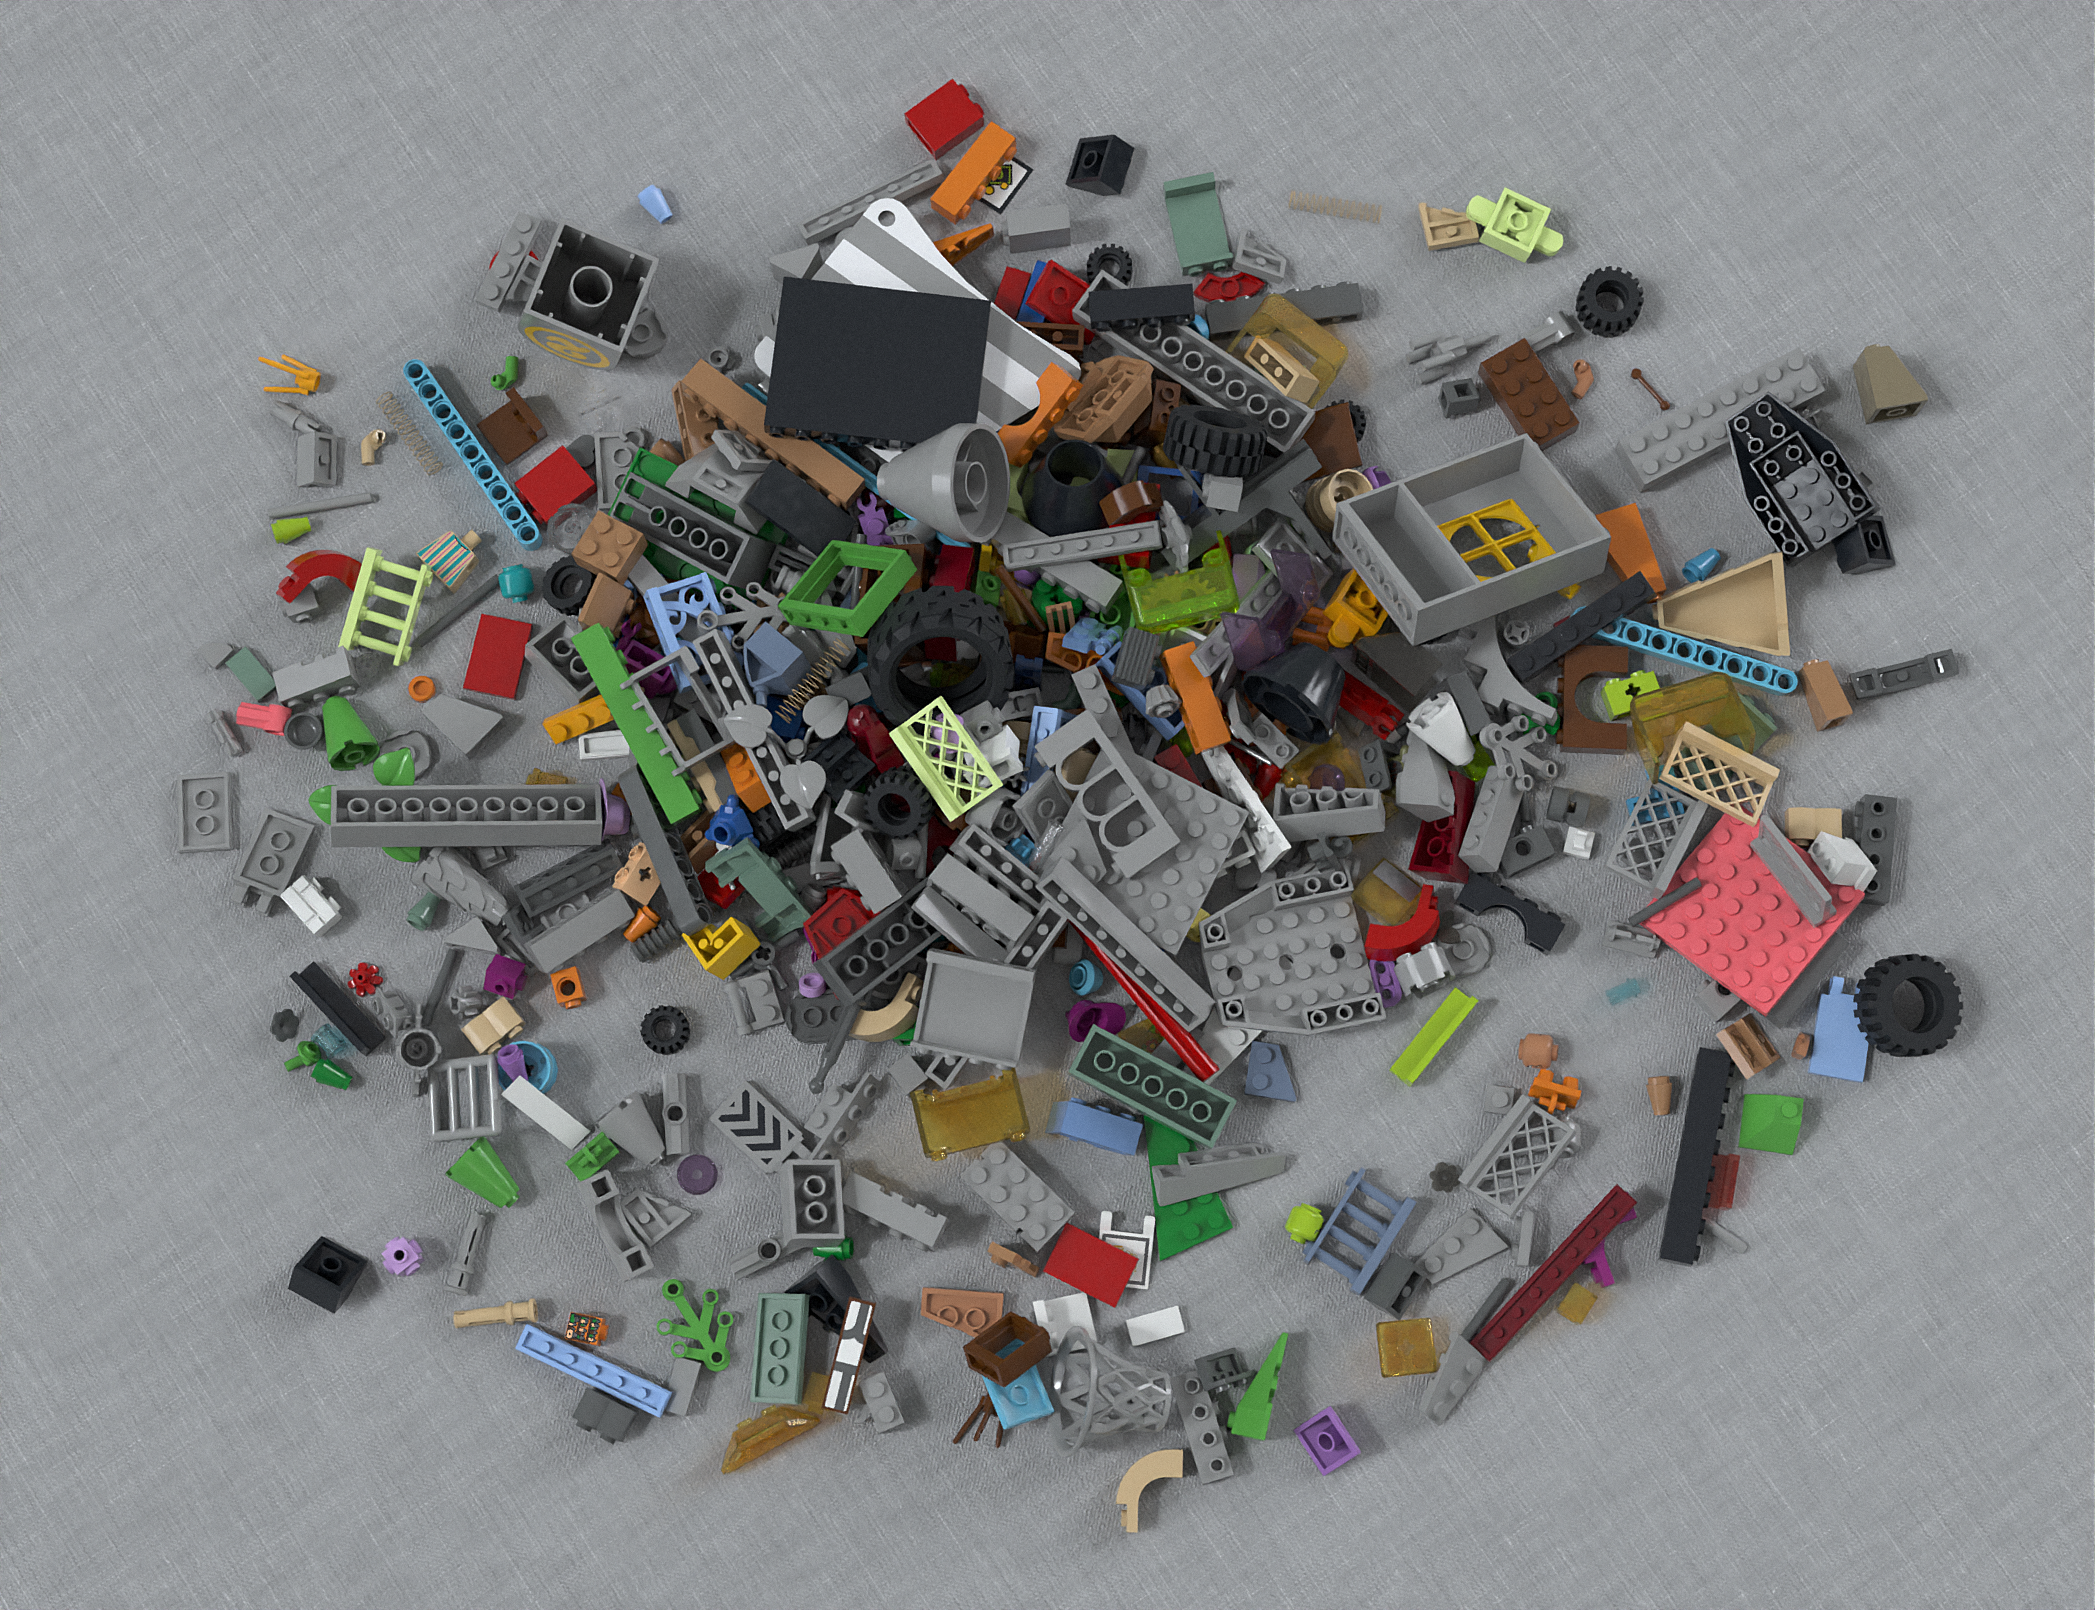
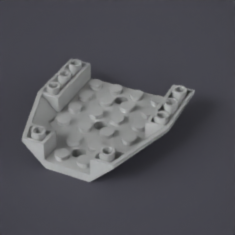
(1299, 921)

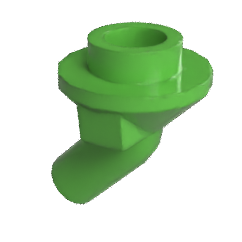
(308, 1054)

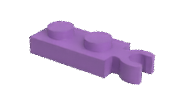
(873, 522)

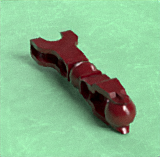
(878, 746)

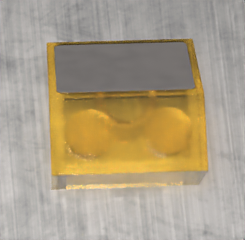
(1386, 893)

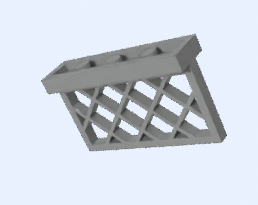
(1678, 843)
(1792, 873)
(1502, 1141)

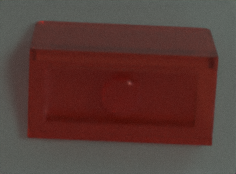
(1724, 1181)

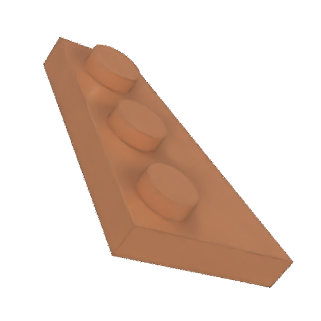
(962, 1309)

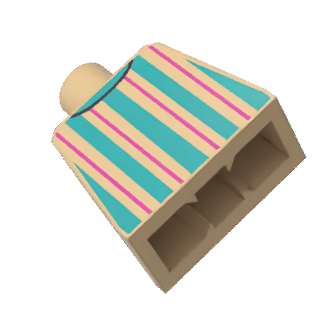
(451, 558)

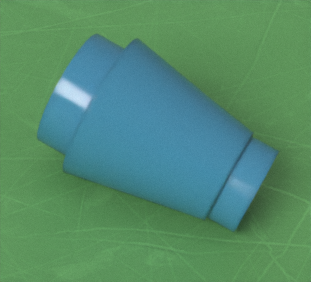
(1701, 565)

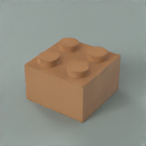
(609, 548)

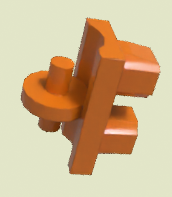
(1553, 1094)

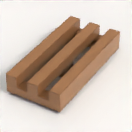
(1059, 607)

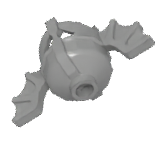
(429, 1048)

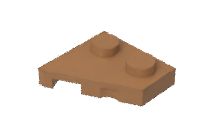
(1003, 1256)

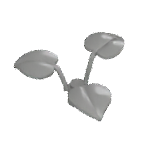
(799, 781)

